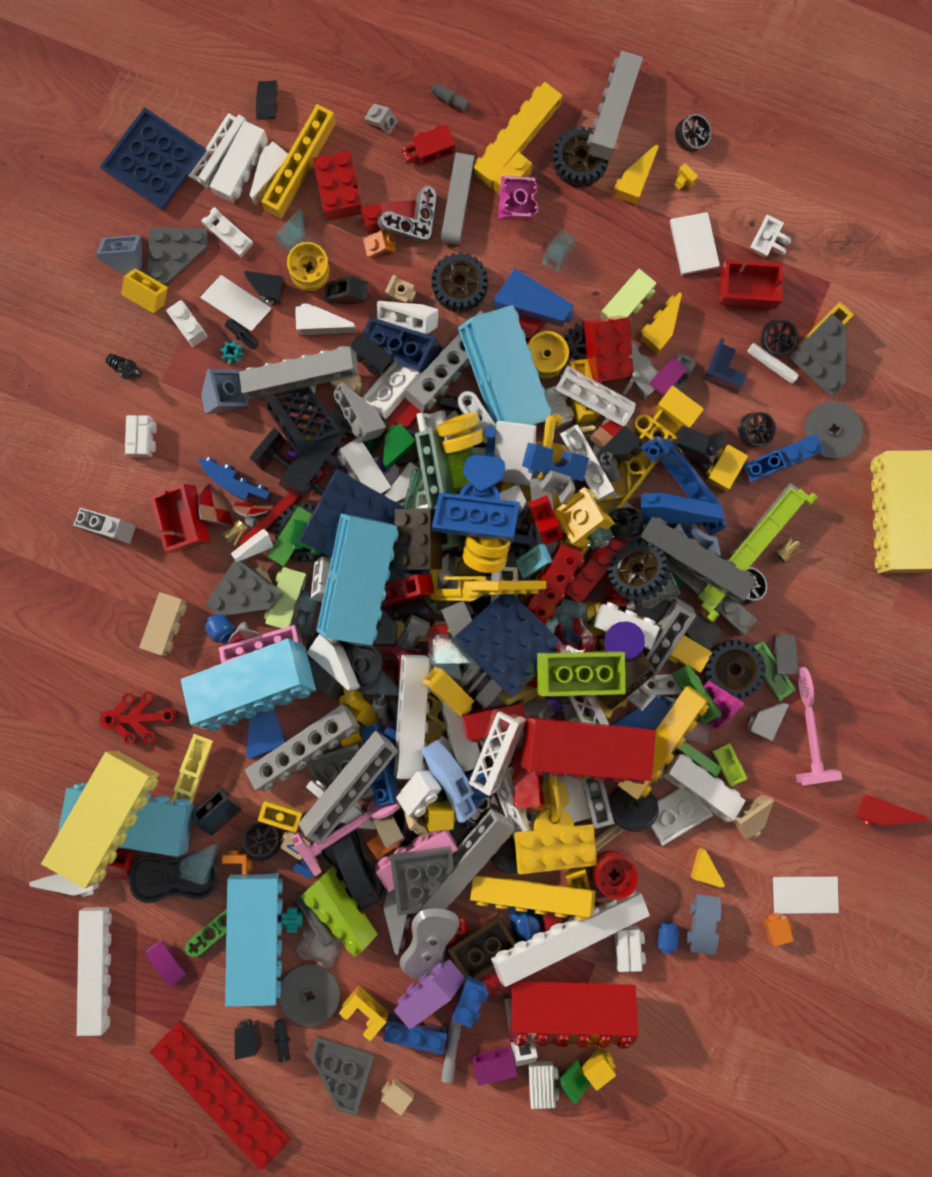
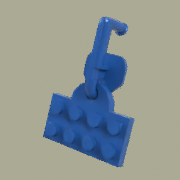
(482, 511)

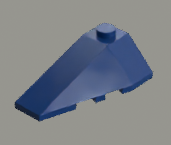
(678, 509)

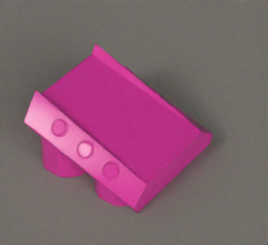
(517, 198)
(725, 702)

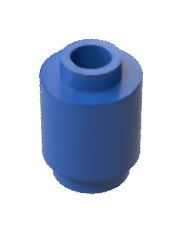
(668, 937)

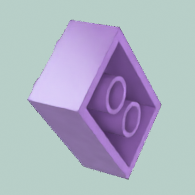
(429, 994)

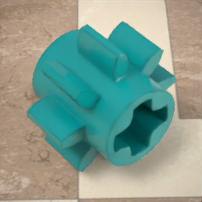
(232, 347)
(292, 919)

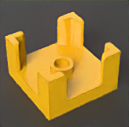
(582, 516)
(369, 1007)

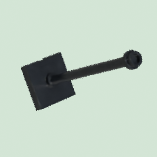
(269, 450)

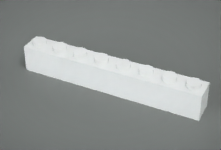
(568, 938)

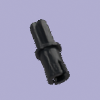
(242, 333)
(282, 1040)

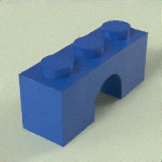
(539, 459)
(427, 1038)

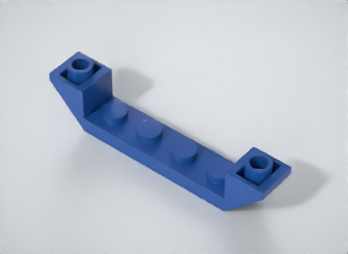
(684, 474)

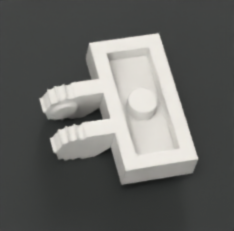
(766, 236)

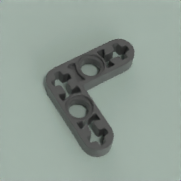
(413, 224)

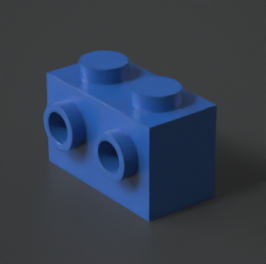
(469, 1001)

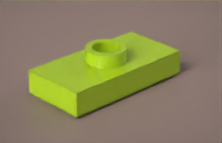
(729, 765)

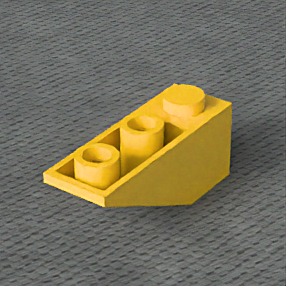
(661, 330)

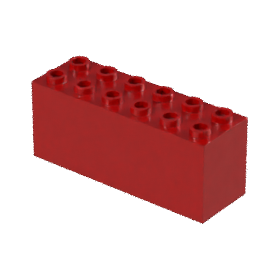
(588, 750)
(573, 1014)

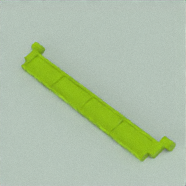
(758, 542)

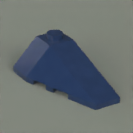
(406, 346)

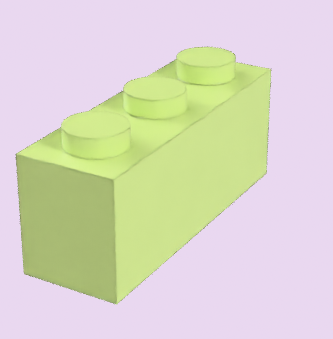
(630, 296)
(290, 584)

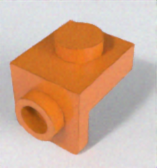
(379, 243)
(377, 847)
(235, 857)

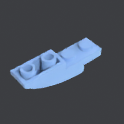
(452, 778)

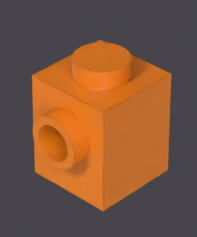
(778, 929)

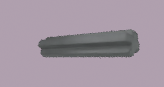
(313, 920)

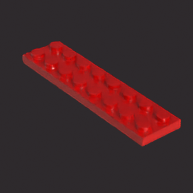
(220, 1095)

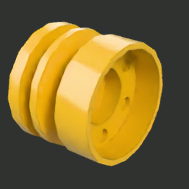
(305, 256)

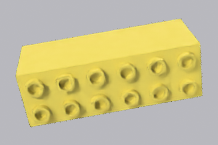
(903, 511)
(101, 819)

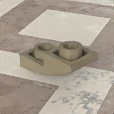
(388, 830)

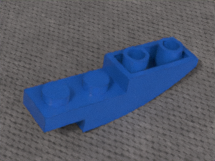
(783, 458)
(228, 480)
(385, 784)

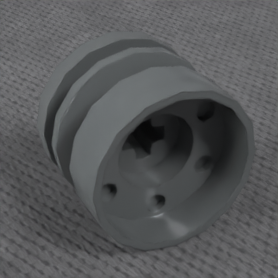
(483, 682)

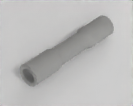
(449, 1063)

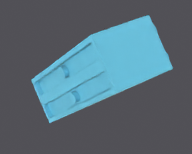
(504, 367)
(357, 579)
(248, 685)
(160, 827)
(253, 939)

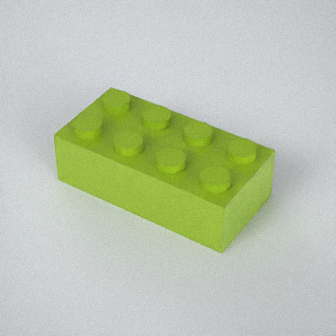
(581, 673)

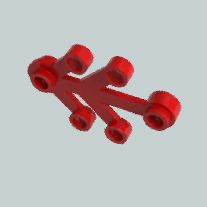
(134, 718)

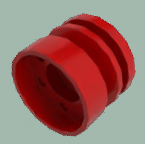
(622, 881)

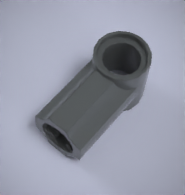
(413, 630)

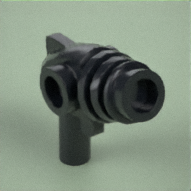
(125, 366)
(522, 525)

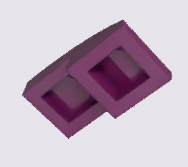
(667, 376)
(165, 963)

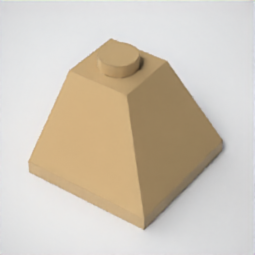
(754, 817)

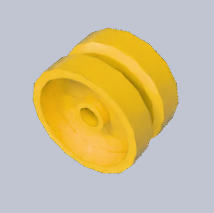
(555, 350)
(461, 432)
(485, 554)

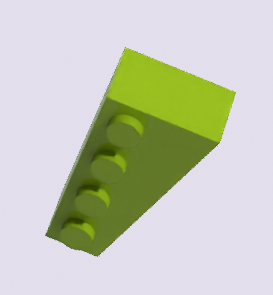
(339, 912)

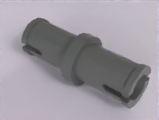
(450, 97)

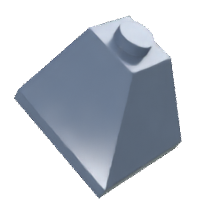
(121, 253)
(223, 392)

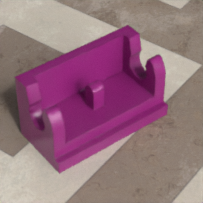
(494, 1065)

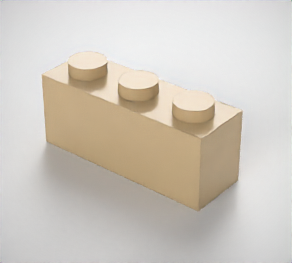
(163, 624)

